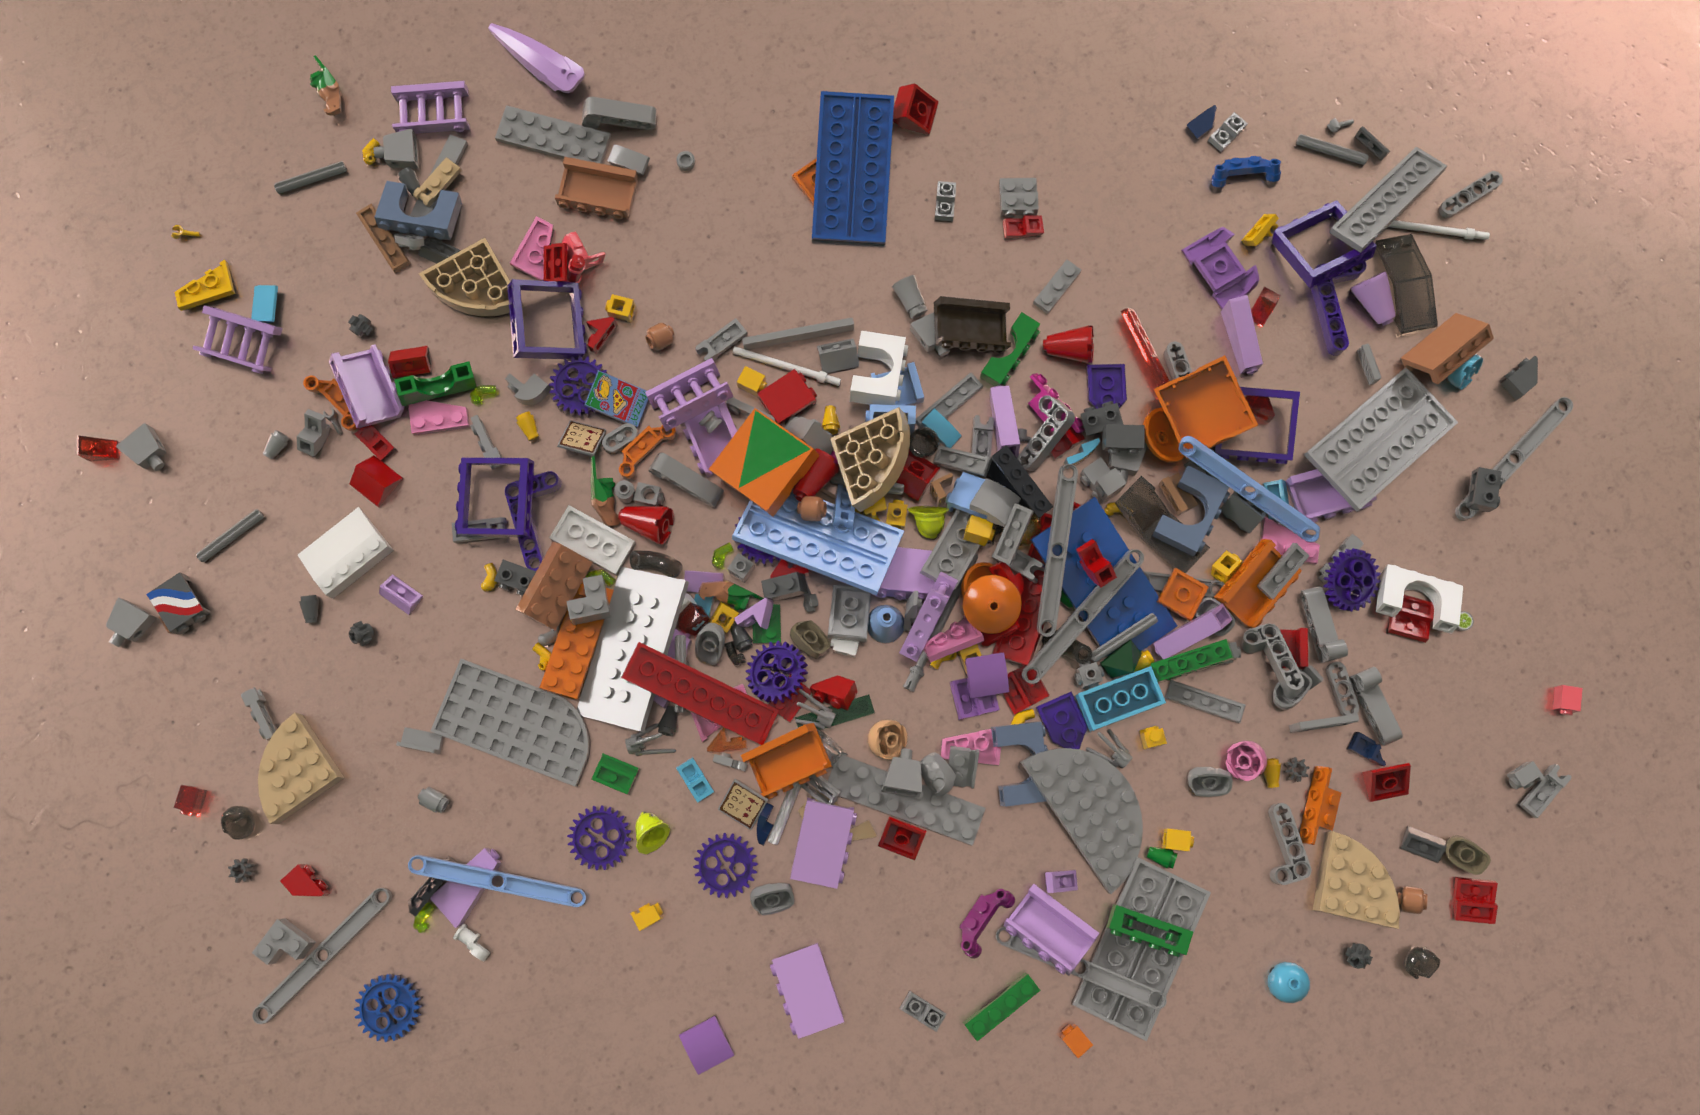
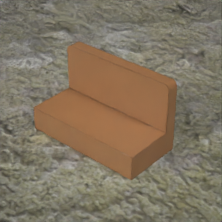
(937, 491)
(1178, 498)

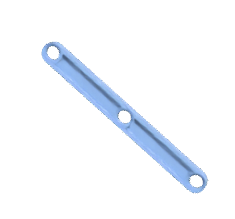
(1239, 481)
(483, 877)

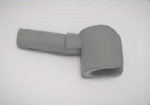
(1335, 125)
(333, 418)
(1023, 435)

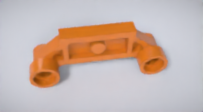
(332, 392)
(641, 447)

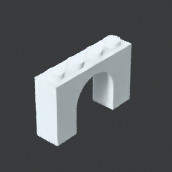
(881, 390)
(1443, 594)

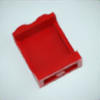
(787, 396)

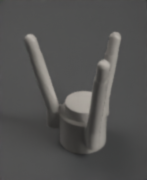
(824, 717)
(636, 743)
(1121, 755)

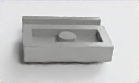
(964, 764)

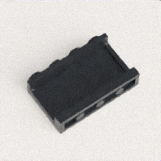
(1010, 473)

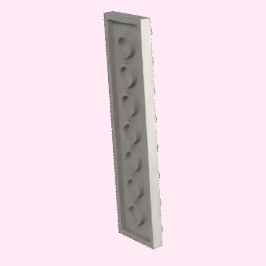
(1388, 199)
(937, 813)

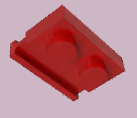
(790, 708)

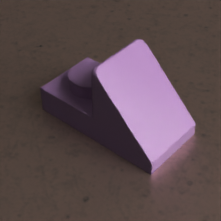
(760, 611)
(1061, 881)

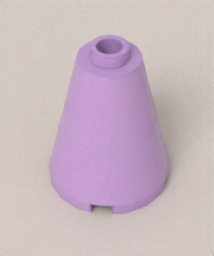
(1376, 298)

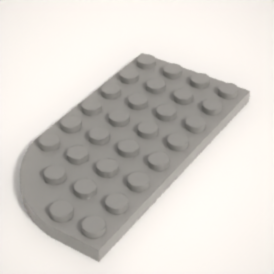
(514, 722)

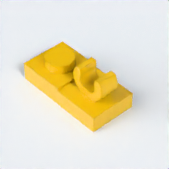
(1260, 230)

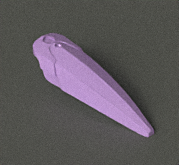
(544, 63)

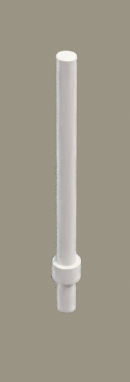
(1469, 233)
(821, 376)

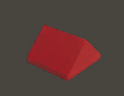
(374, 480)
(1387, 782)
(902, 838)

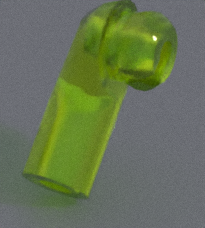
(482, 390)
(719, 555)
(609, 580)
(420, 918)

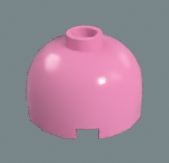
(1246, 760)

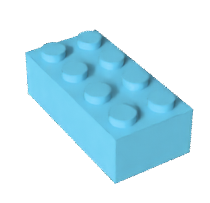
(1120, 699)

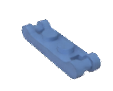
(843, 510)

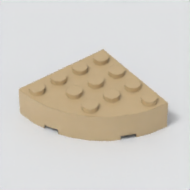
(471, 281)
(873, 456)
(294, 770)
(1355, 883)

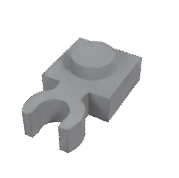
(725, 759)

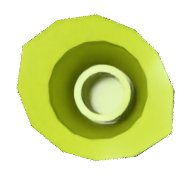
(929, 519)
(650, 833)

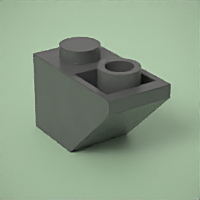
(1523, 379)

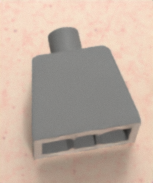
(399, 150)
(924, 331)
(144, 447)
(1126, 463)
(128, 622)
(904, 775)

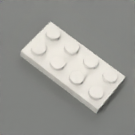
(592, 540)

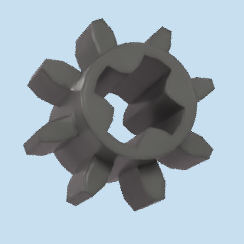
(360, 325)
(361, 633)
(1295, 764)
(234, 870)
(1359, 956)

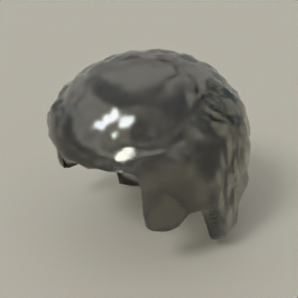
(923, 442)
(238, 822)
(1421, 962)

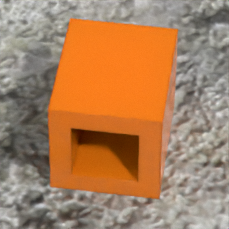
(1075, 1040)

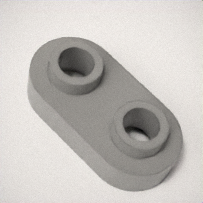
(409, 240)
(619, 437)

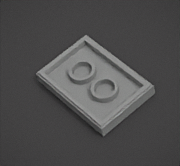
(849, 613)
(1324, 723)

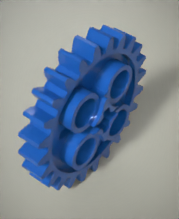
(371, 1017)

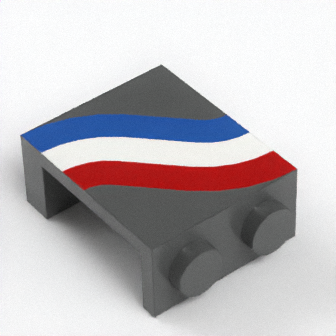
(177, 604)

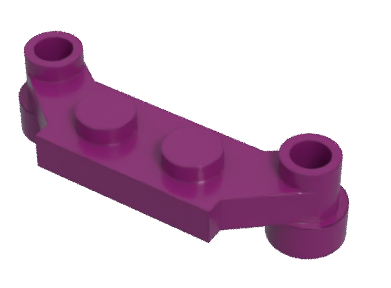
(980, 917)

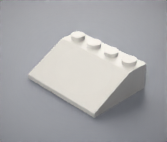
(344, 553)

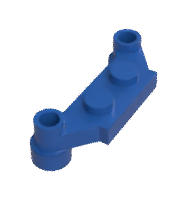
(1247, 165)

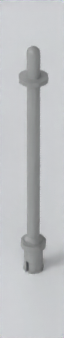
(916, 671)

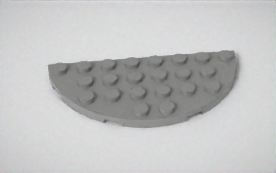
(1093, 807)

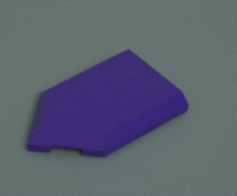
(1106, 384)
(1063, 721)

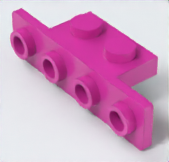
(1041, 382)

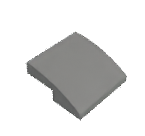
(994, 502)

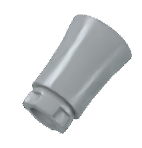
(910, 296)

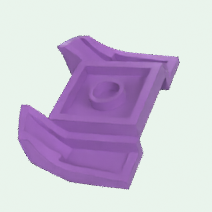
(1221, 266)

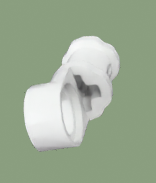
(470, 939)

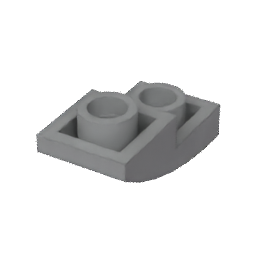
(1227, 132)
(628, 159)
(945, 201)
(912, 609)
(922, 1011)

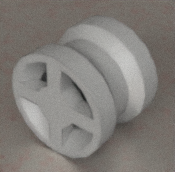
(710, 421)

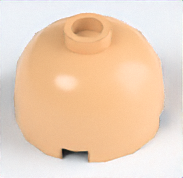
(887, 739)

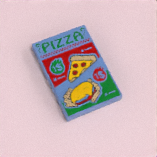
(617, 399)

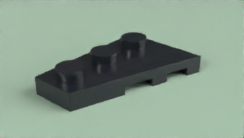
(424, 893)

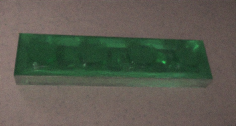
(859, 708)

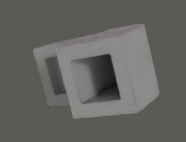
(529, 393)
(314, 434)

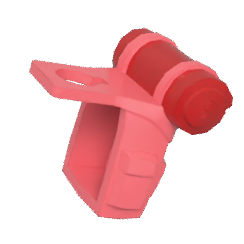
(578, 258)

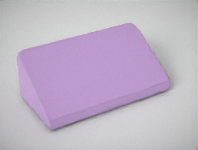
(696, 578)
(400, 594)

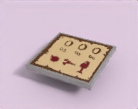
(581, 438)
(742, 804)

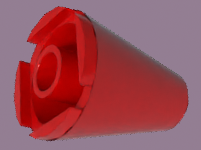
(1072, 344)
(817, 476)
(648, 521)

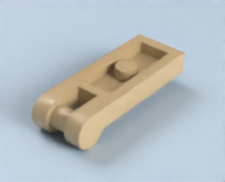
(437, 181)

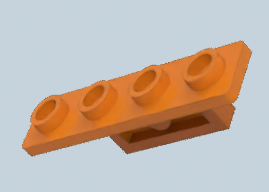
(1320, 806)

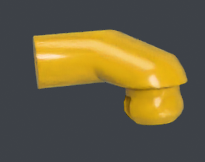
(368, 151)
(489, 583)

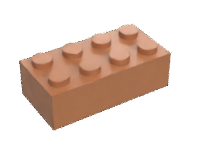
(554, 585)

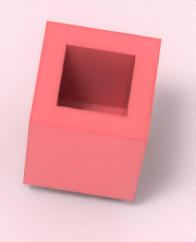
(1567, 699)

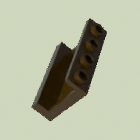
(971, 324)

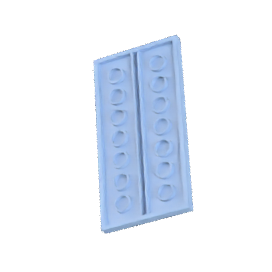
(850, 556)

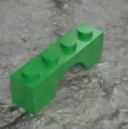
(998, 369)
(455, 380)
(1002, 1007)

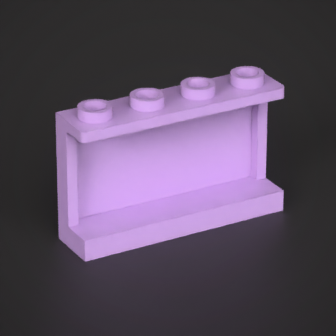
(366, 387)
(710, 445)
(1317, 497)
(905, 576)
(823, 844)
(1051, 930)
(807, 991)

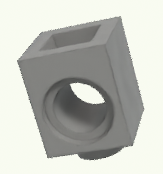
(641, 491)
(741, 567)

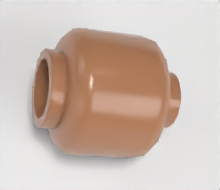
(659, 336)
(812, 508)
(1412, 900)

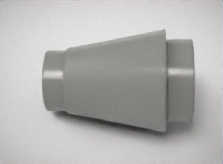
(275, 444)

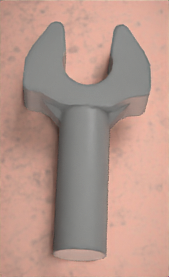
(810, 601)

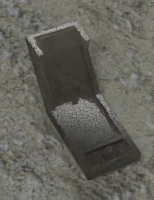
(1411, 283)
(1143, 512)

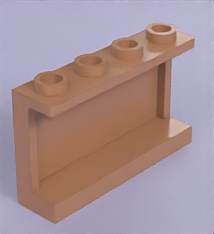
(597, 188)
(1448, 347)

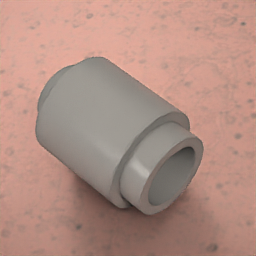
(627, 496)
(433, 800)

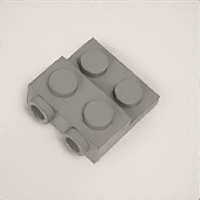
(1018, 197)

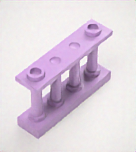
(431, 91)
(250, 326)
(683, 383)
(928, 616)

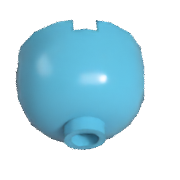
(1461, 377)
(1289, 982)

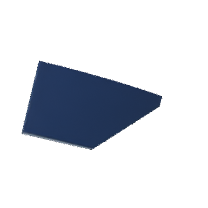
(1203, 123)
(1366, 748)
(763, 826)

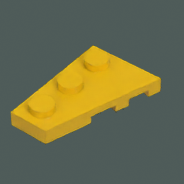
(210, 287)

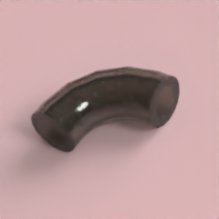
(655, 562)
(1076, 651)

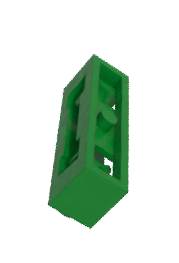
(1192, 661)
(1181, 941)

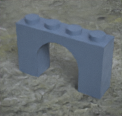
(437, 224)
(1211, 494)
(1031, 737)

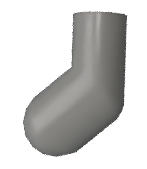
(549, 637)

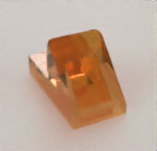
(720, 743)

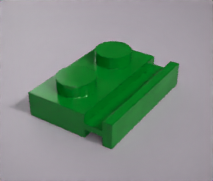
(773, 633)
(615, 773)

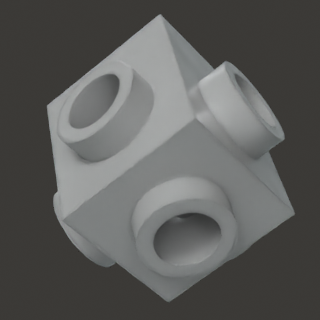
(1084, 680)

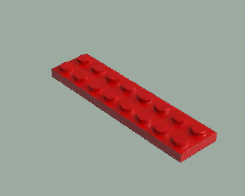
(1022, 643)
(699, 693)

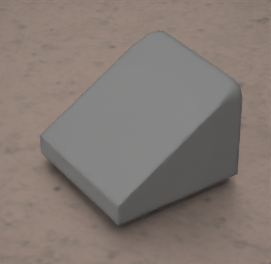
(1314, 675)

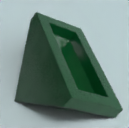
(1122, 660)

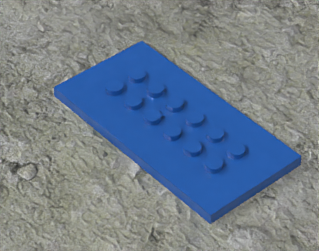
(853, 167)
(1132, 601)

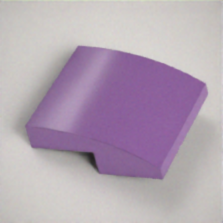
(987, 675)
(971, 707)
(706, 1045)

